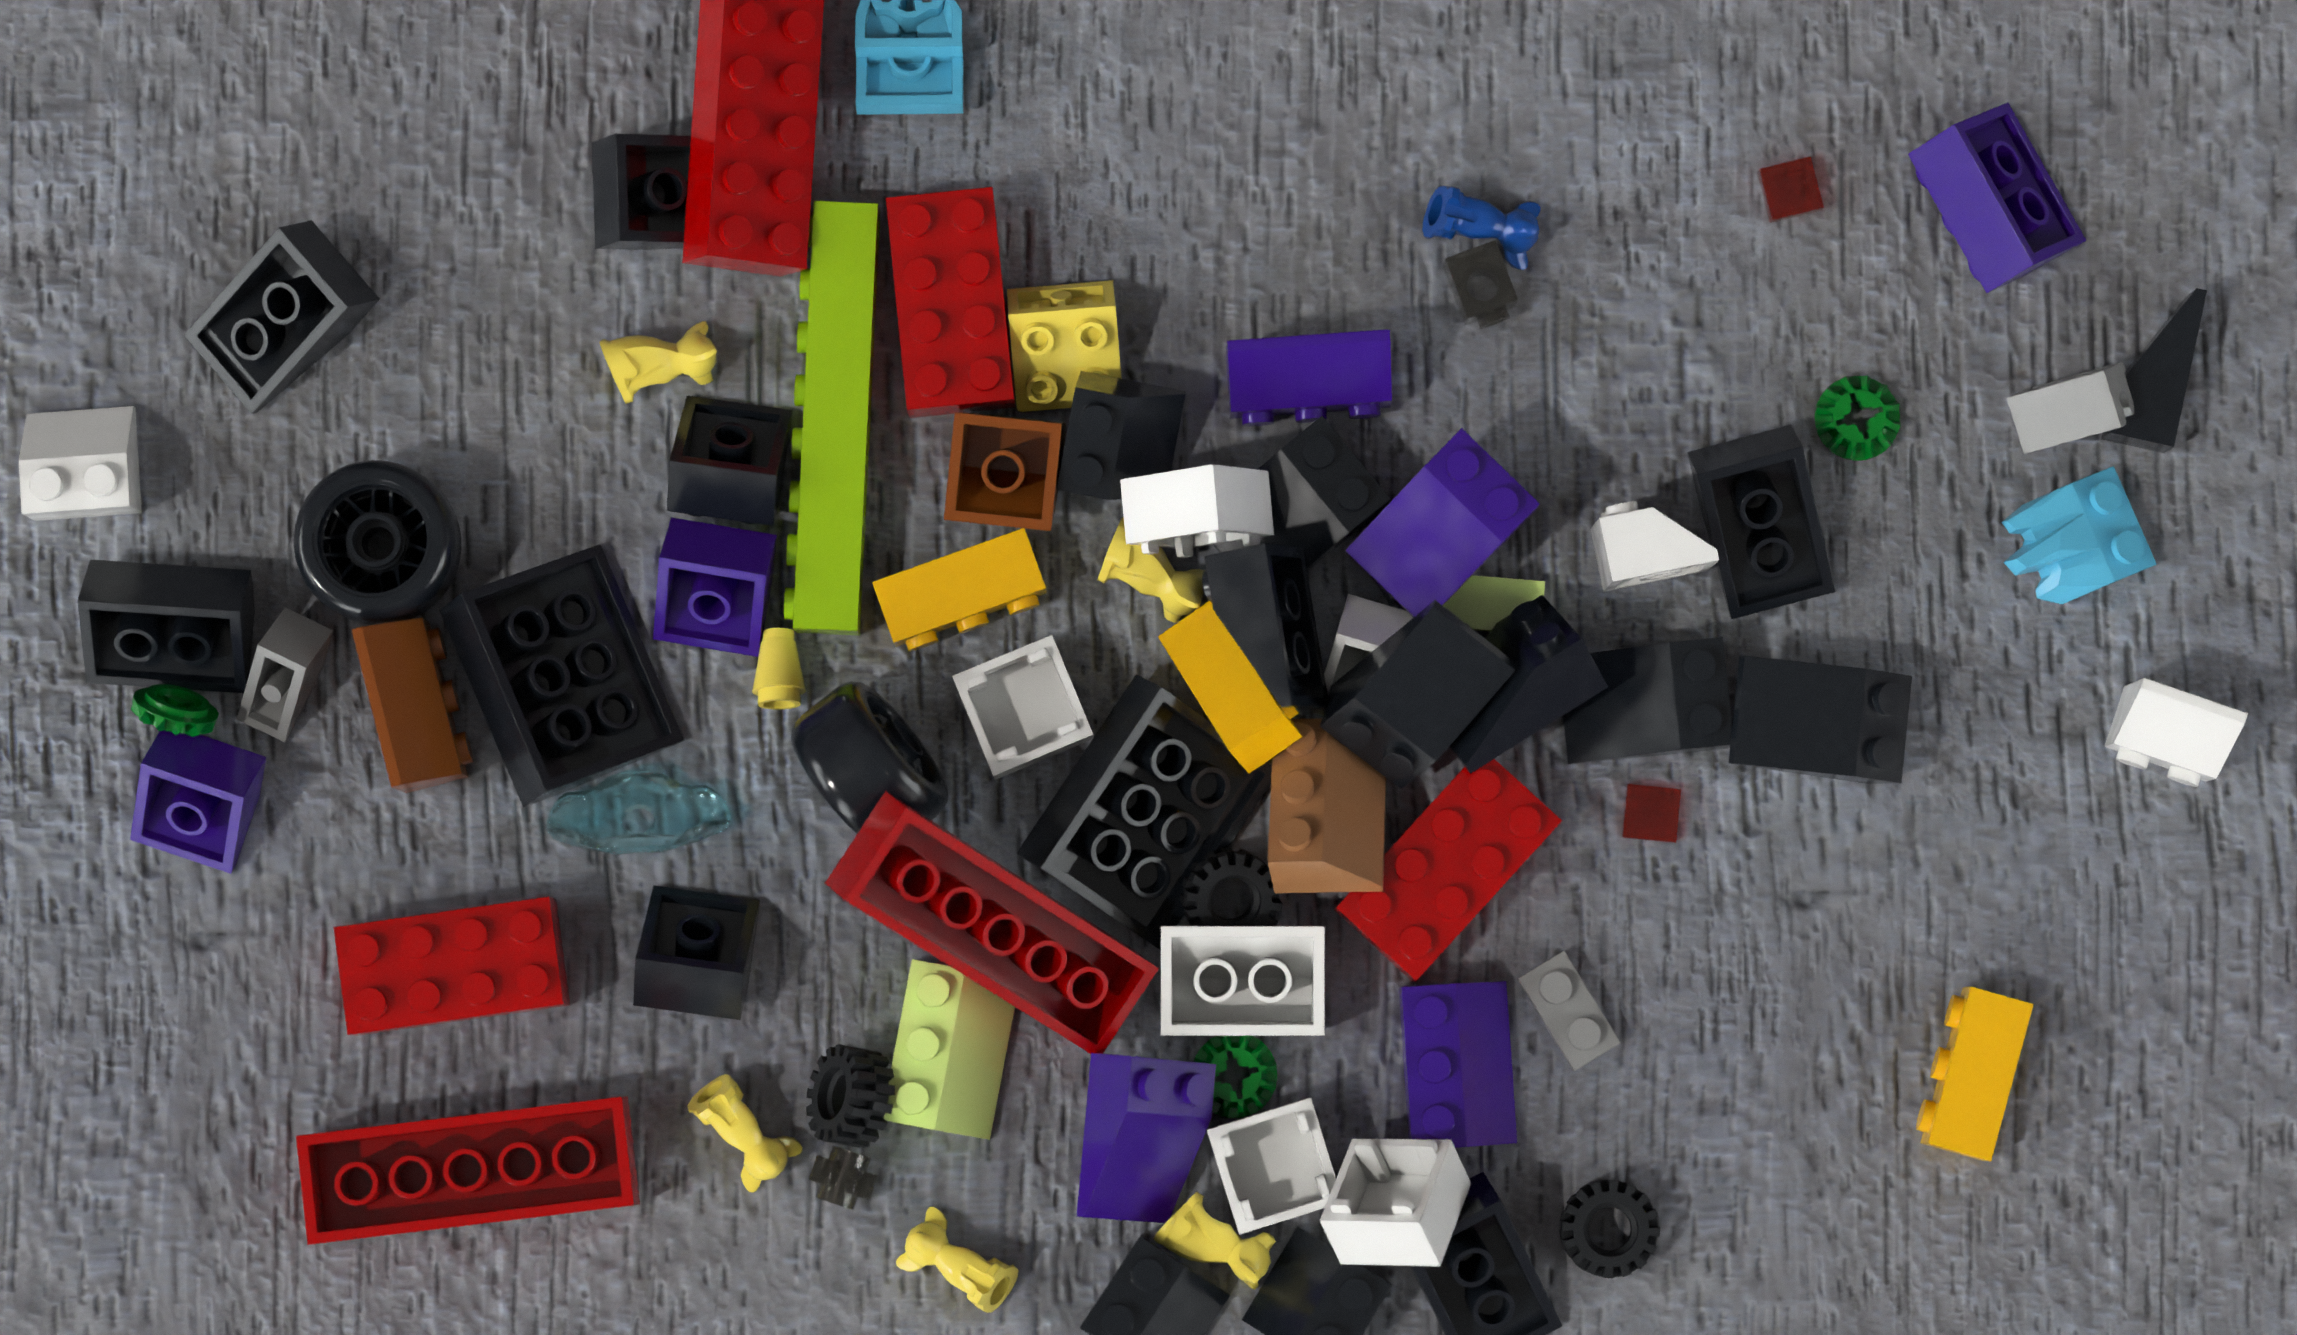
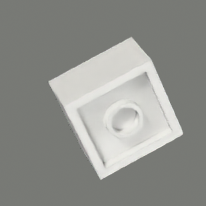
(1196, 508)
(1023, 707)
(1273, 1165)
(1395, 1202)

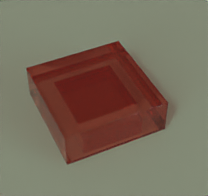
(1790, 189)
(1651, 813)

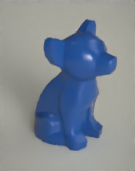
(1454, 214)

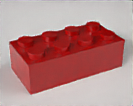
(950, 302)
(1449, 866)
(451, 966)

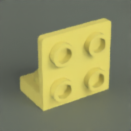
(1057, 336)

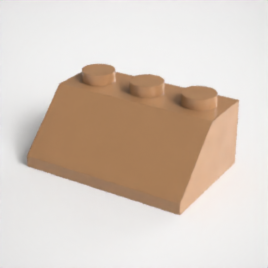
(1325, 817)

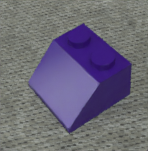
(714, 586)
(197, 798)

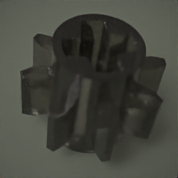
(843, 1177)

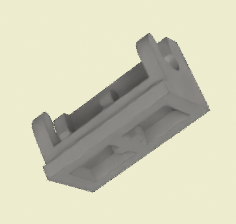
(2072, 407)

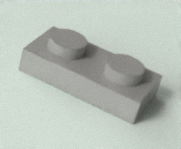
(1568, 1011)

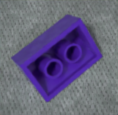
(1996, 197)
(1309, 376)
(1458, 1063)

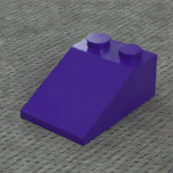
(1442, 525)
(1141, 1134)

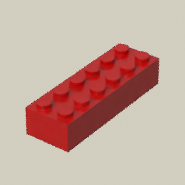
(753, 135)
(991, 925)
(467, 1170)

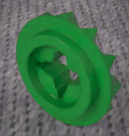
(1846, 439)
(174, 709)
(1256, 1089)

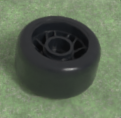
(344, 516)
(859, 749)

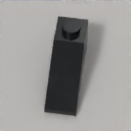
(2160, 380)

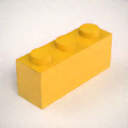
(960, 590)
(1229, 689)
(1974, 1073)

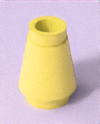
(778, 671)

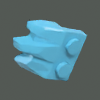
(909, 57)
(2079, 538)

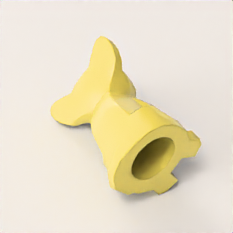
(649, 361)
(1153, 576)
(722, 1107)
(1206, 1240)
(983, 1280)

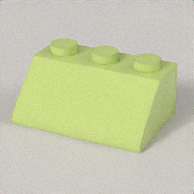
(949, 1052)

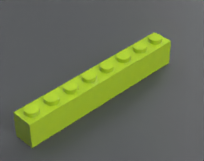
(835, 419)

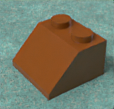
(1004, 471)

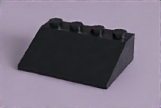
(560, 674)
(1143, 809)

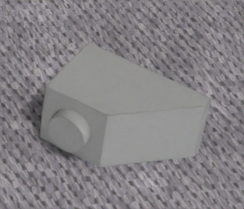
(284, 673)

